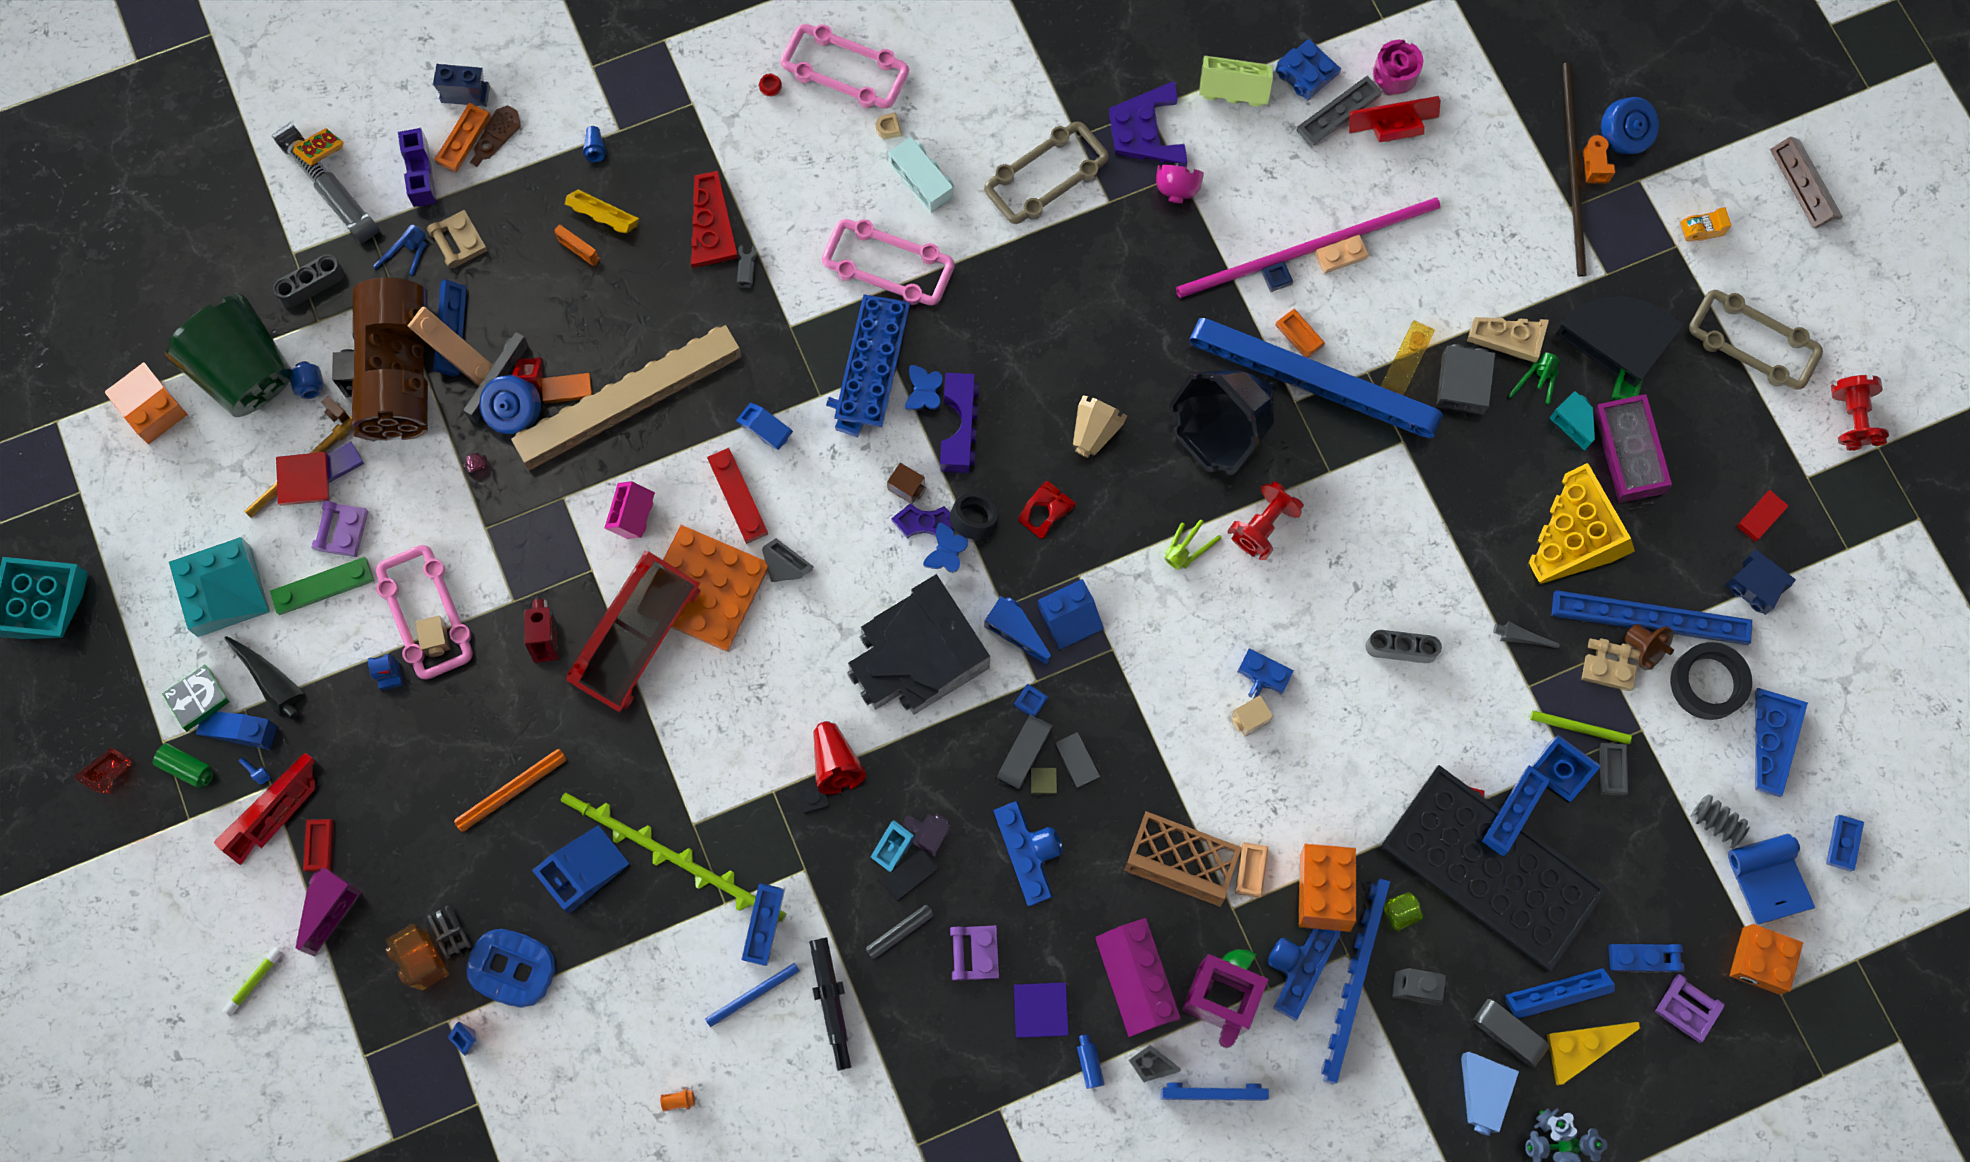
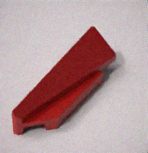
(269, 811)

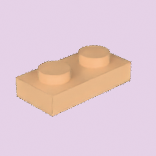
(1341, 254)

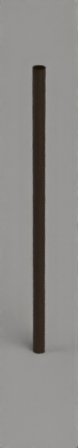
(1574, 170)

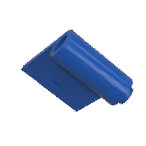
(1771, 876)

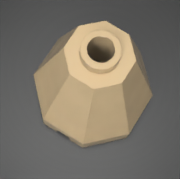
(1095, 426)

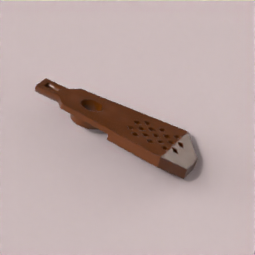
(493, 137)

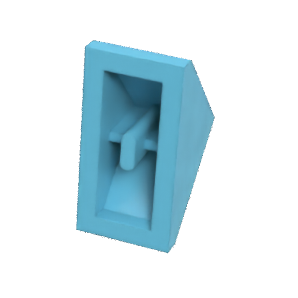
(892, 846)

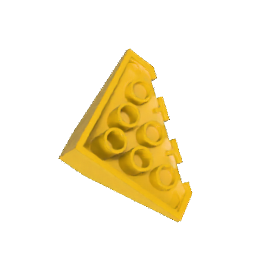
(1581, 531)

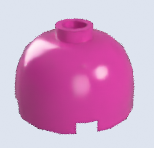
(1178, 182)

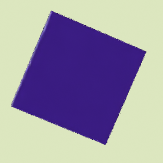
(1040, 1010)

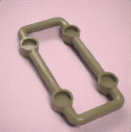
(1033, 207)
(1796, 338)

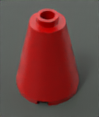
(835, 760)

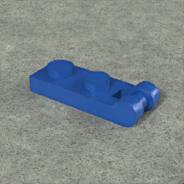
(1645, 957)

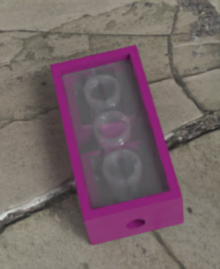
(1632, 448)

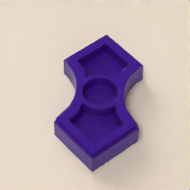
(916, 521)

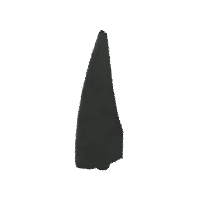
(275, 686)

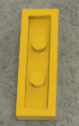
(601, 211)

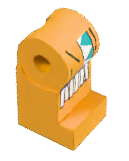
(1706, 225)

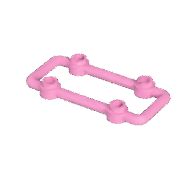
(866, 95)
(864, 231)
(459, 632)

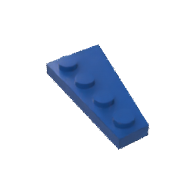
(1776, 736)

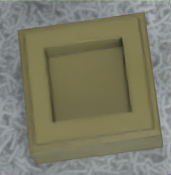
(1043, 781)

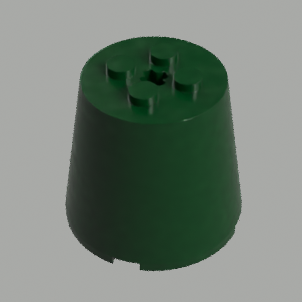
(230, 356)

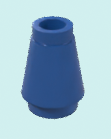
(594, 147)

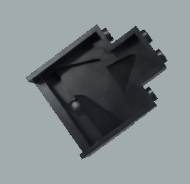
(918, 650)

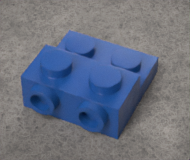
(1307, 69)

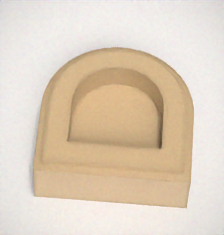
(888, 126)

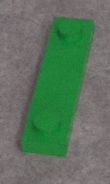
(321, 586)

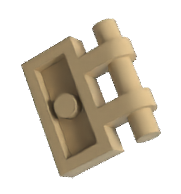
(1607, 671)

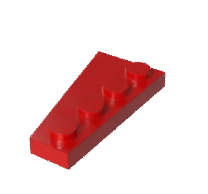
(711, 225)

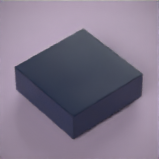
(1277, 276)

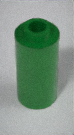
(183, 766)

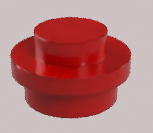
(770, 85)

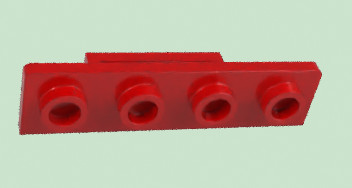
(1396, 119)

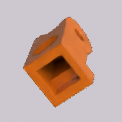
(1595, 161)

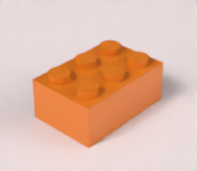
(1327, 887)

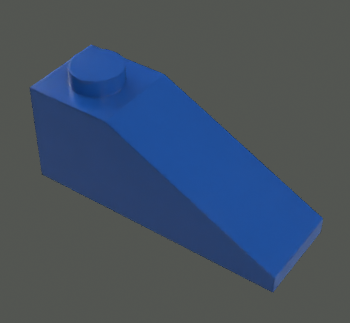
(1013, 625)
(238, 729)

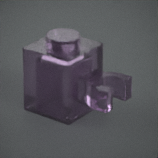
(930, 833)

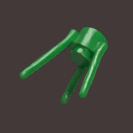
(1546, 368)

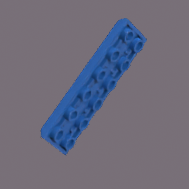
(872, 361)

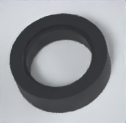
(1731, 660)

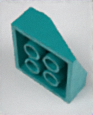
(219, 587)
(38, 597)

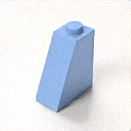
(1486, 1091)

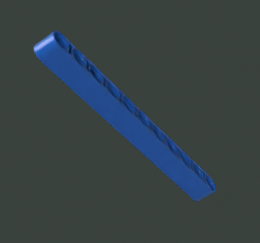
(1316, 378)

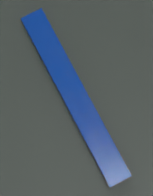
(1651, 617)

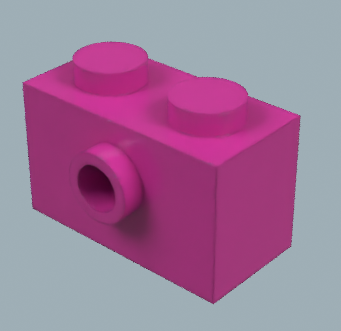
(629, 510)

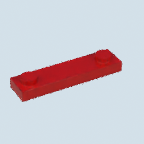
(737, 495)

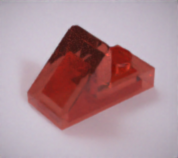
(103, 771)

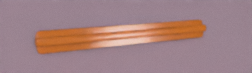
(510, 790)

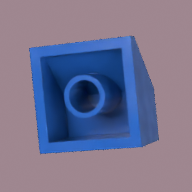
(1070, 614)

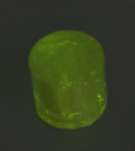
(1403, 911)

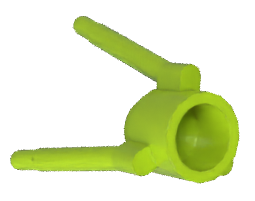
(1178, 555)

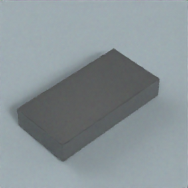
(1077, 760)
(1613, 769)

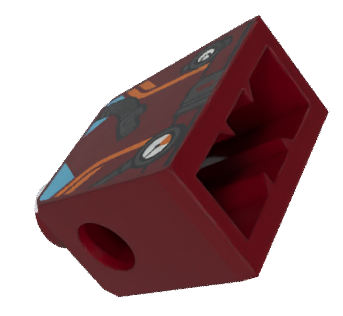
(540, 632)

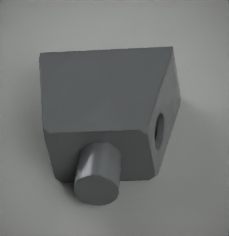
(1419, 986)

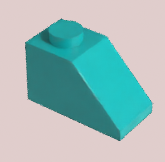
(1576, 419)

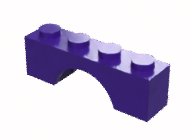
(956, 450)

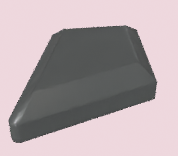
(1152, 1064)

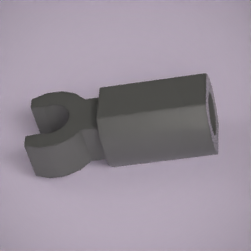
(746, 267)

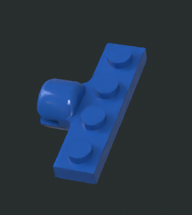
(1028, 851)
(1301, 967)

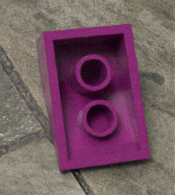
(324, 907)

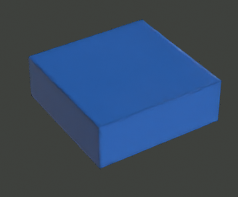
(1030, 700)

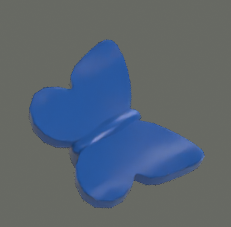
(924, 389)
(947, 550)

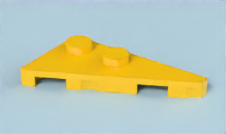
(1579, 1048)

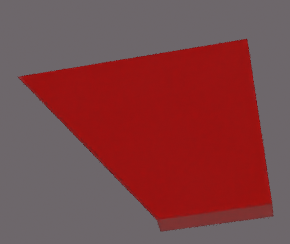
(530, 370)

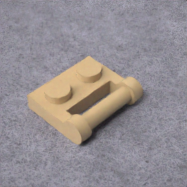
(464, 236)

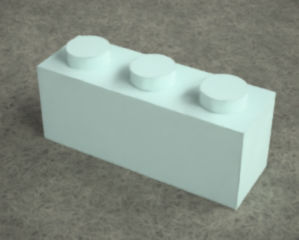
(921, 174)

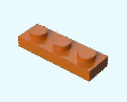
(462, 137)

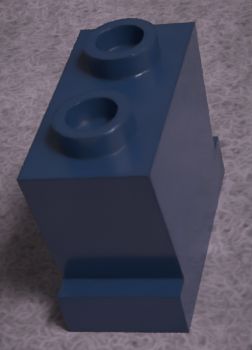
(461, 85)
(1760, 582)

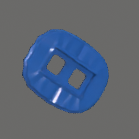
(503, 986)

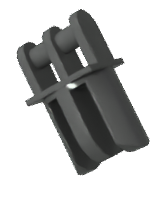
(449, 933)

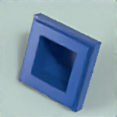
(462, 1037)

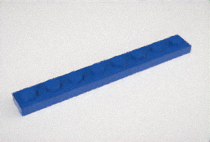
(1351, 992)

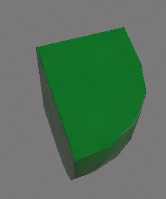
(1240, 958)

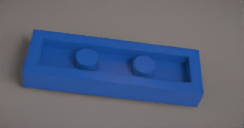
(763, 924)

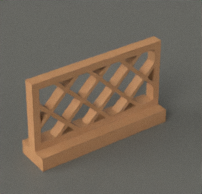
(1170, 875)

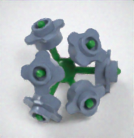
(1564, 1132)

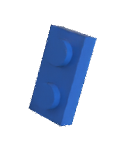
(1845, 843)

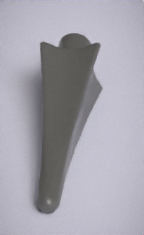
(1514, 633)

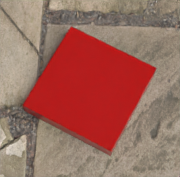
(302, 478)

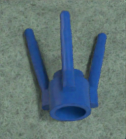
(411, 239)

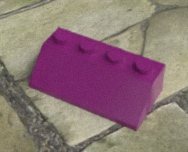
(1137, 977)

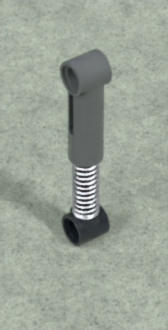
(329, 187)

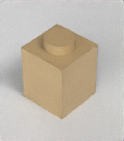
(432, 636)
(1251, 716)

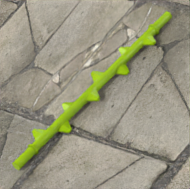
(662, 853)

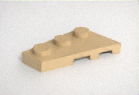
(1511, 337)

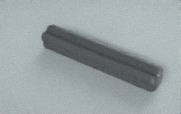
(899, 931)

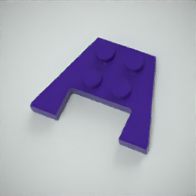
(1136, 127)

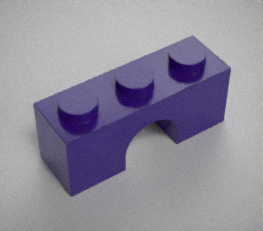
(419, 173)

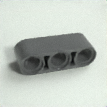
(296, 280)
(1414, 641)
(1024, 751)
(1511, 1033)

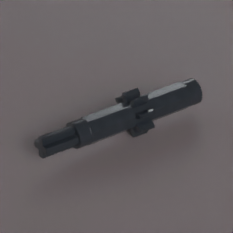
(829, 991)

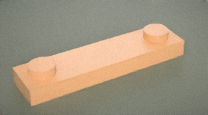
(450, 345)

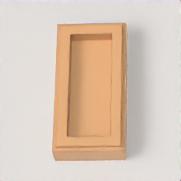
(1251, 870)

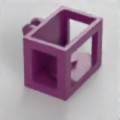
(1231, 1022)

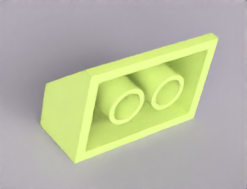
(1236, 81)

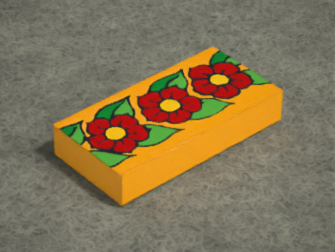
(318, 147)

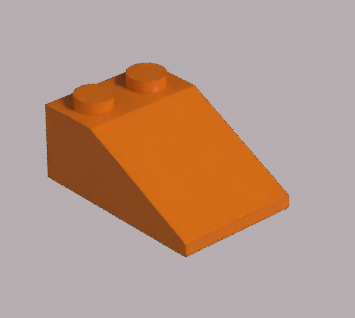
(145, 403)

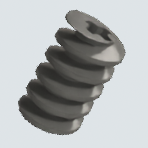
(1721, 820)

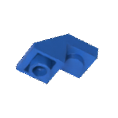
(764, 425)

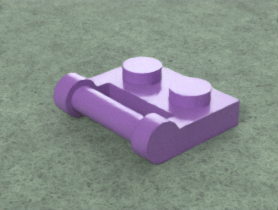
(347, 532)
(983, 953)
(1686, 1015)

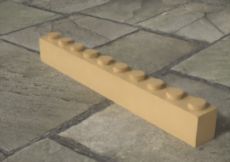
(626, 397)

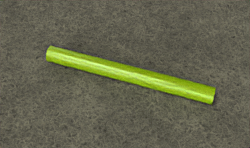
(1580, 727)

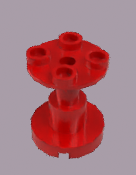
(1857, 394)
(1254, 535)

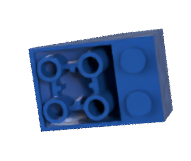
(581, 868)

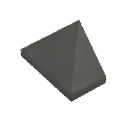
(784, 562)

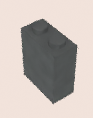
(1465, 379)

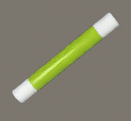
(253, 980)

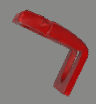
(1057, 504)

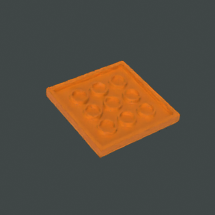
(727, 586)

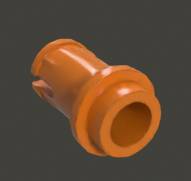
(677, 1100)

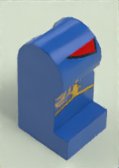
(385, 671)

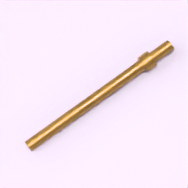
(338, 432)

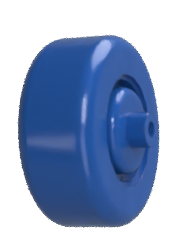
(1630, 125)
(510, 404)

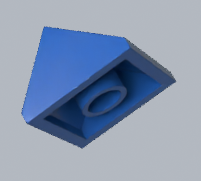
(1565, 767)

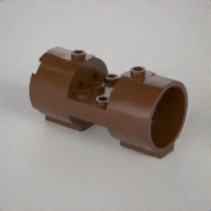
(388, 361)

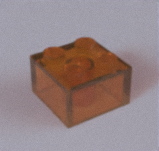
(416, 957)

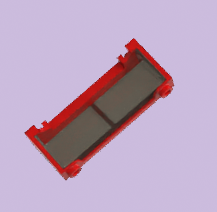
(632, 631)

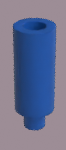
(1090, 1063)

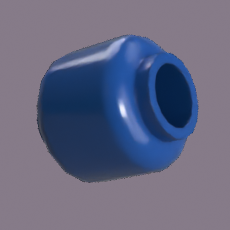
(306, 380)

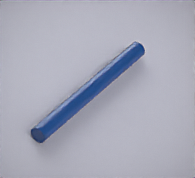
(752, 995)

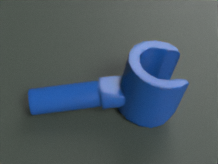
(259, 775)

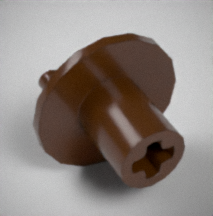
(1651, 645)

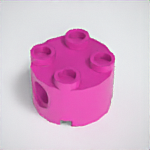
(1397, 67)

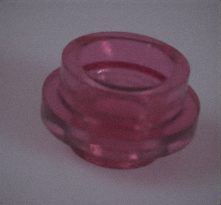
(475, 462)

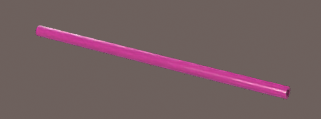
(1307, 247)

